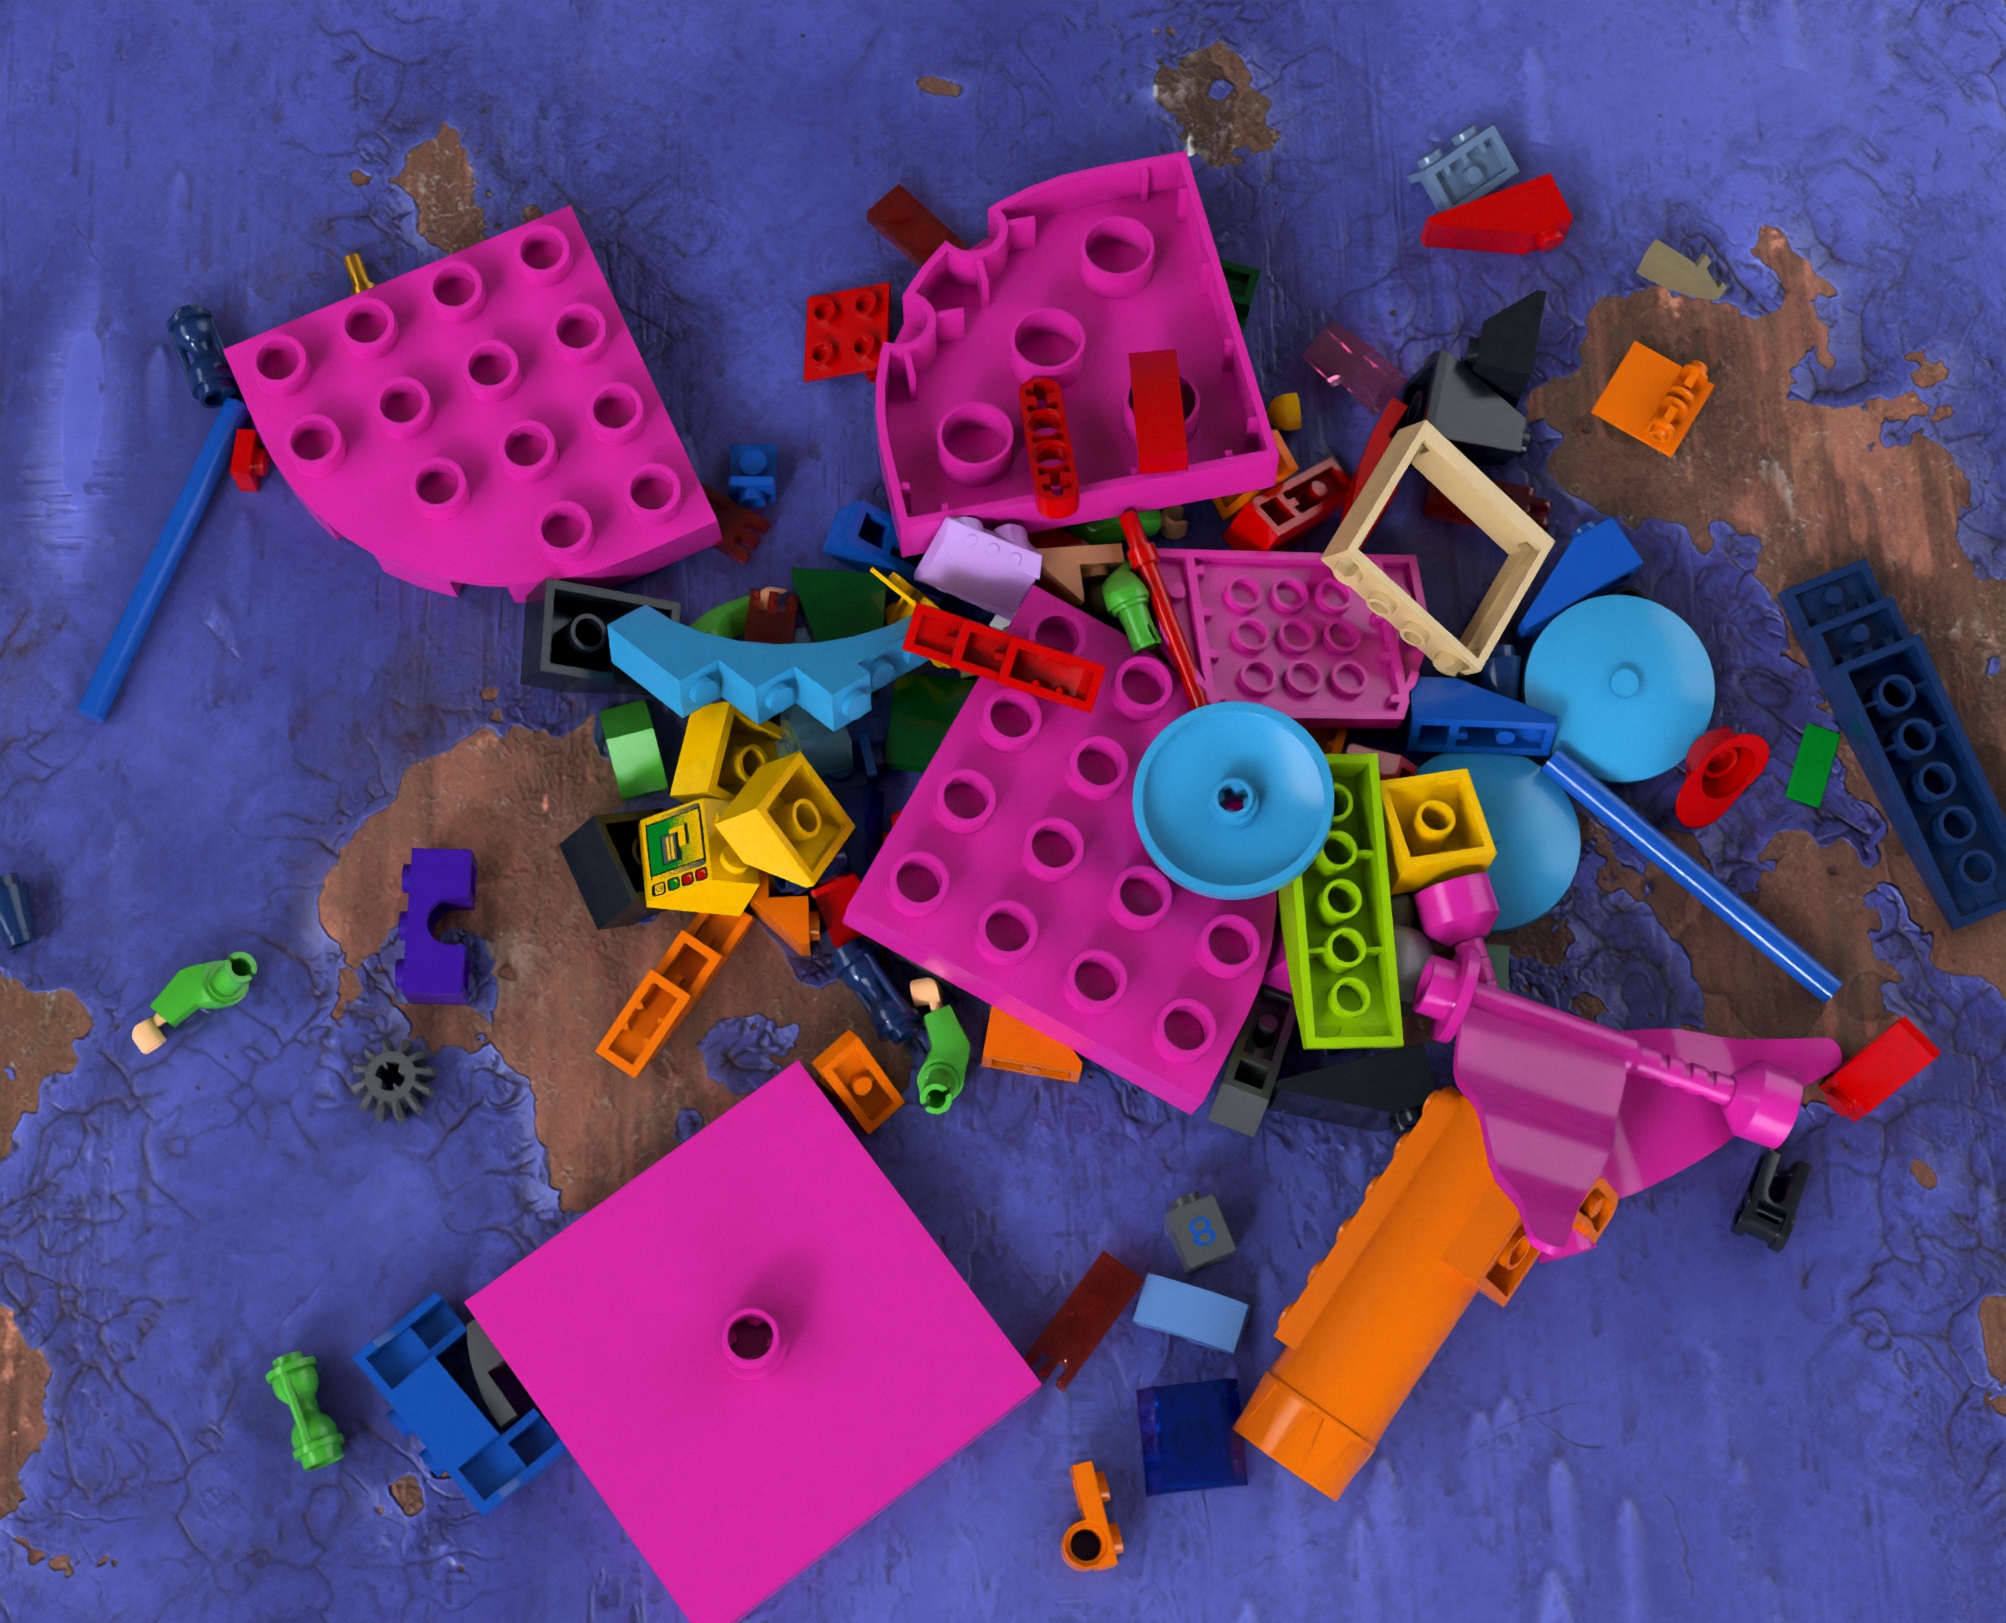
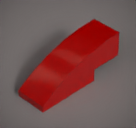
(1158, 411)

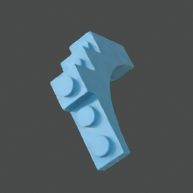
(759, 679)

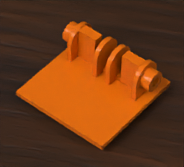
(1654, 398)

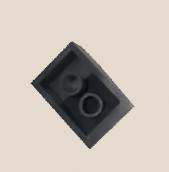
(569, 638)
(1362, 1093)

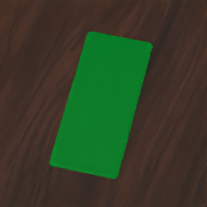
(1812, 765)

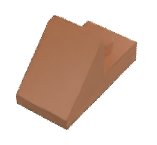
(1067, 567)

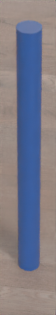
(163, 561)
(1692, 876)

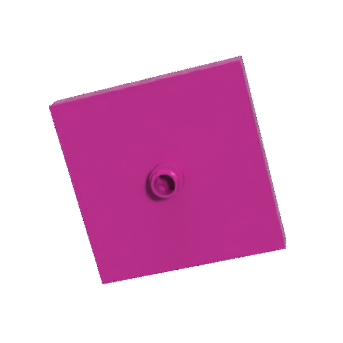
(753, 1349)

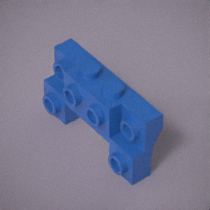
(433, 1405)

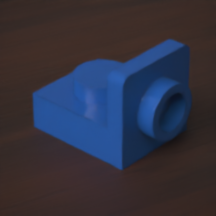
(753, 474)

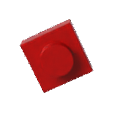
(249, 460)

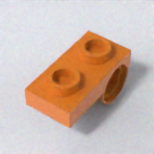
(1091, 1492)

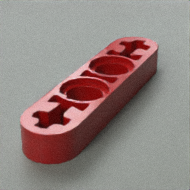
(1048, 447)

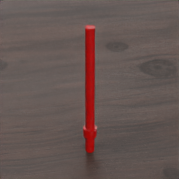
(1145, 561)

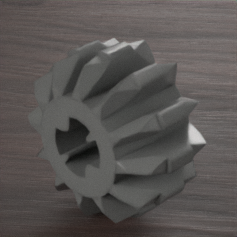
(377, 1094)

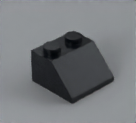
(1507, 347)
(608, 868)

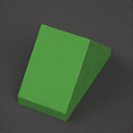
(634, 750)

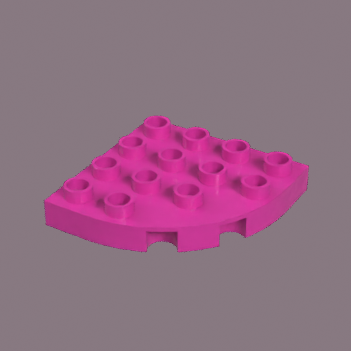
(1064, 294)
(481, 422)
(1034, 885)

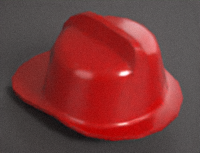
(1717, 773)

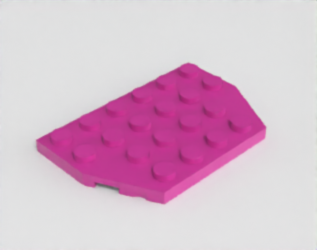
(1292, 635)

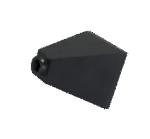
(1464, 412)

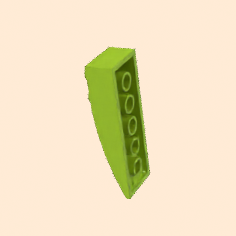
(1342, 923)

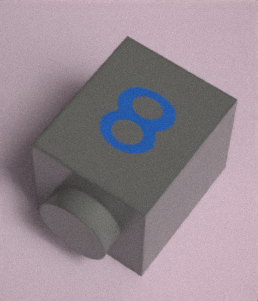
(1198, 1232)

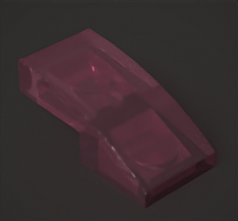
(1355, 365)

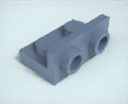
(1466, 169)

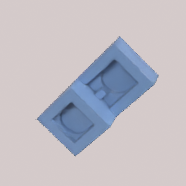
(1192, 1313)

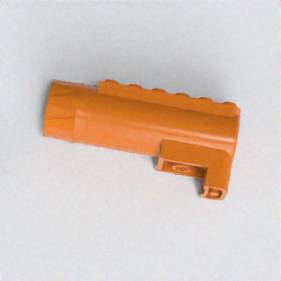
(1392, 1294)

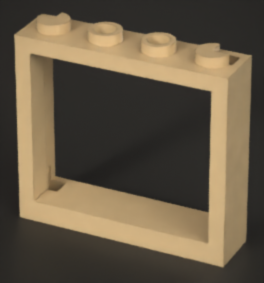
(1478, 499)

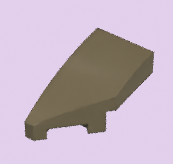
(1678, 273)

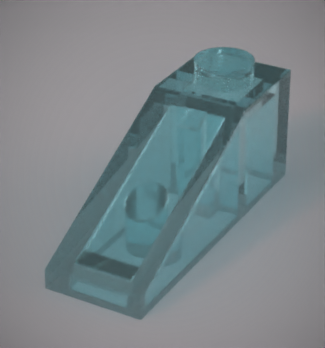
(802, 732)

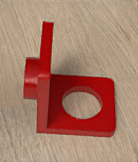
(832, 903)

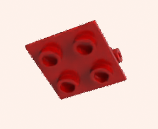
(847, 332)

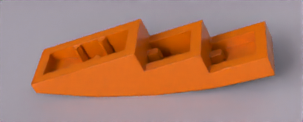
(672, 990)

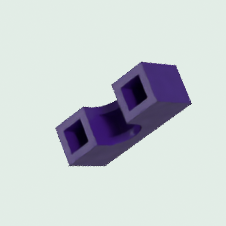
(436, 885)

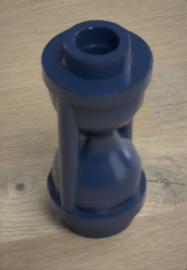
(210, 375)
(865, 975)

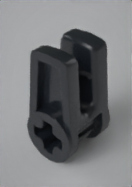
(1762, 1216)

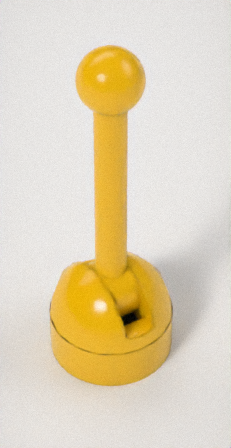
(1285, 412)

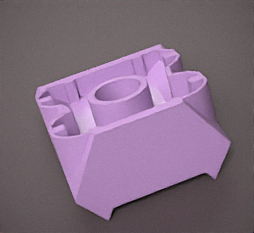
(981, 564)

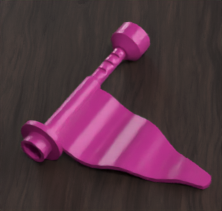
(1555, 1086)
(1656, 1125)

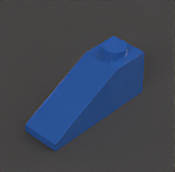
(866, 538)
(1589, 568)
(1470, 719)

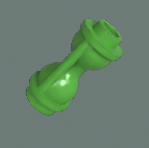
(314, 1433)

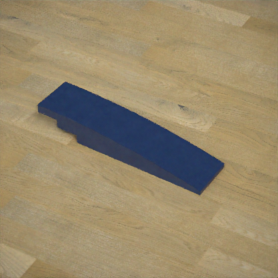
(1904, 737)

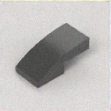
(486, 1365)

